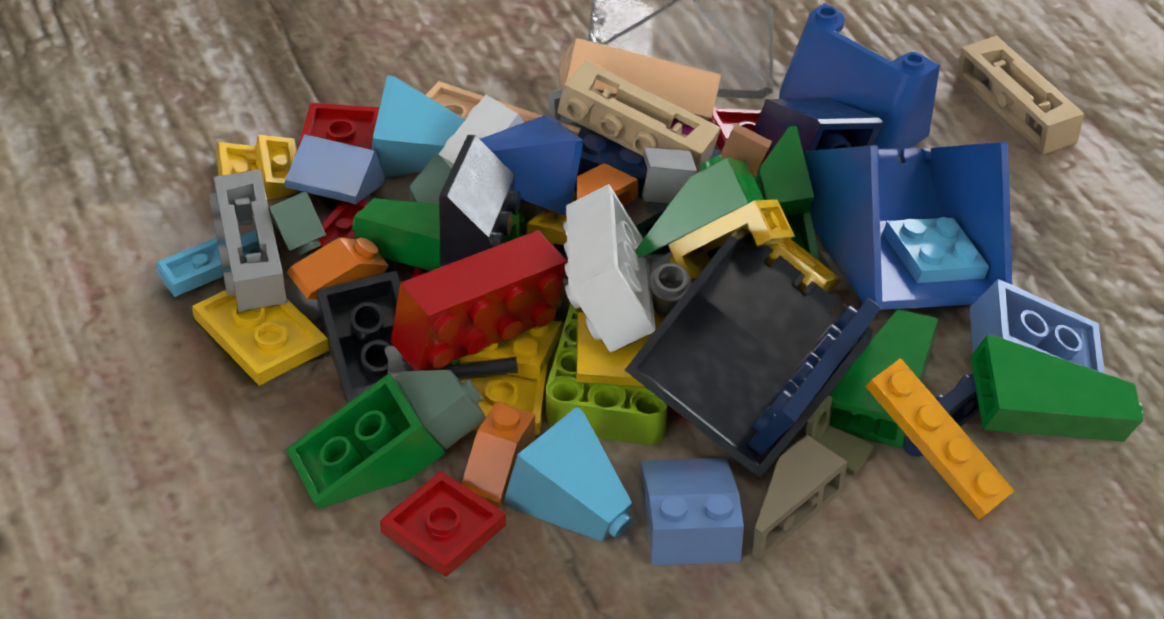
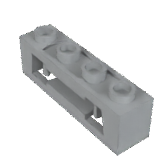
(260, 279)

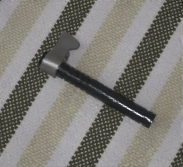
(462, 371)

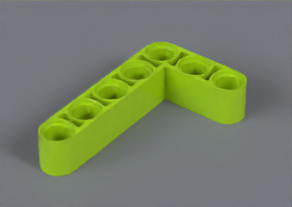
(612, 410)

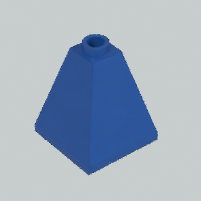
(542, 158)

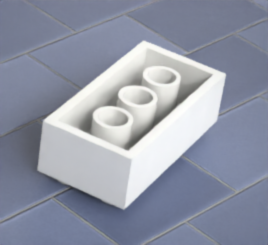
(605, 270)

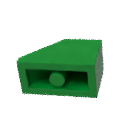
(786, 175)

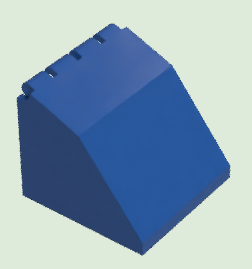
(868, 186)

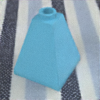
(410, 129)
(570, 481)

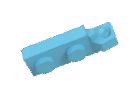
(199, 264)

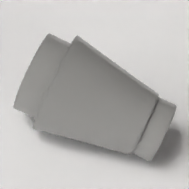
(667, 286)

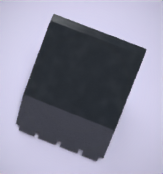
(736, 346)

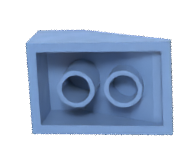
(1035, 324)
(692, 511)

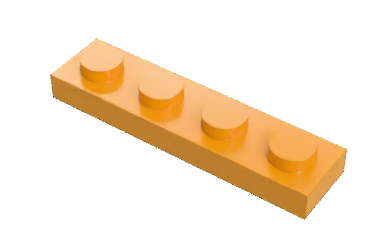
(939, 439)

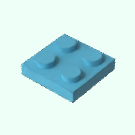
(935, 250)

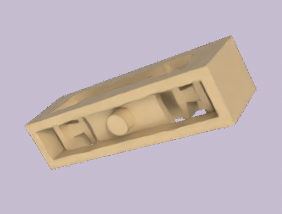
(1020, 93)
(635, 117)

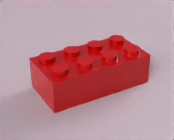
(478, 301)

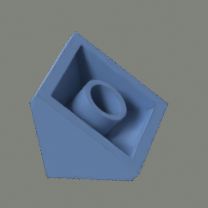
(334, 170)

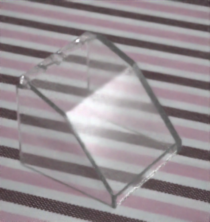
(704, 34)

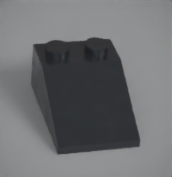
(358, 328)

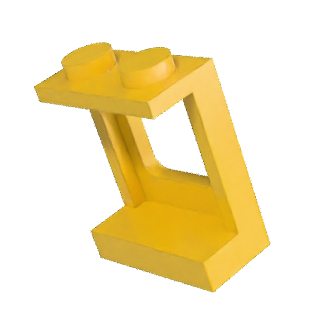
(761, 217)

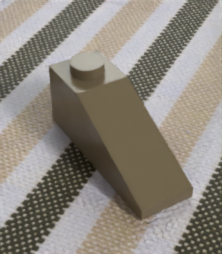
(801, 485)

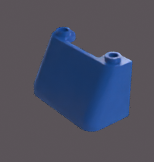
(855, 76)

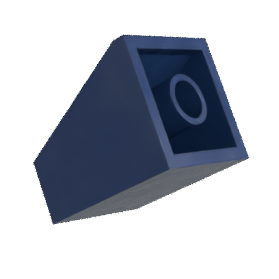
(819, 123)

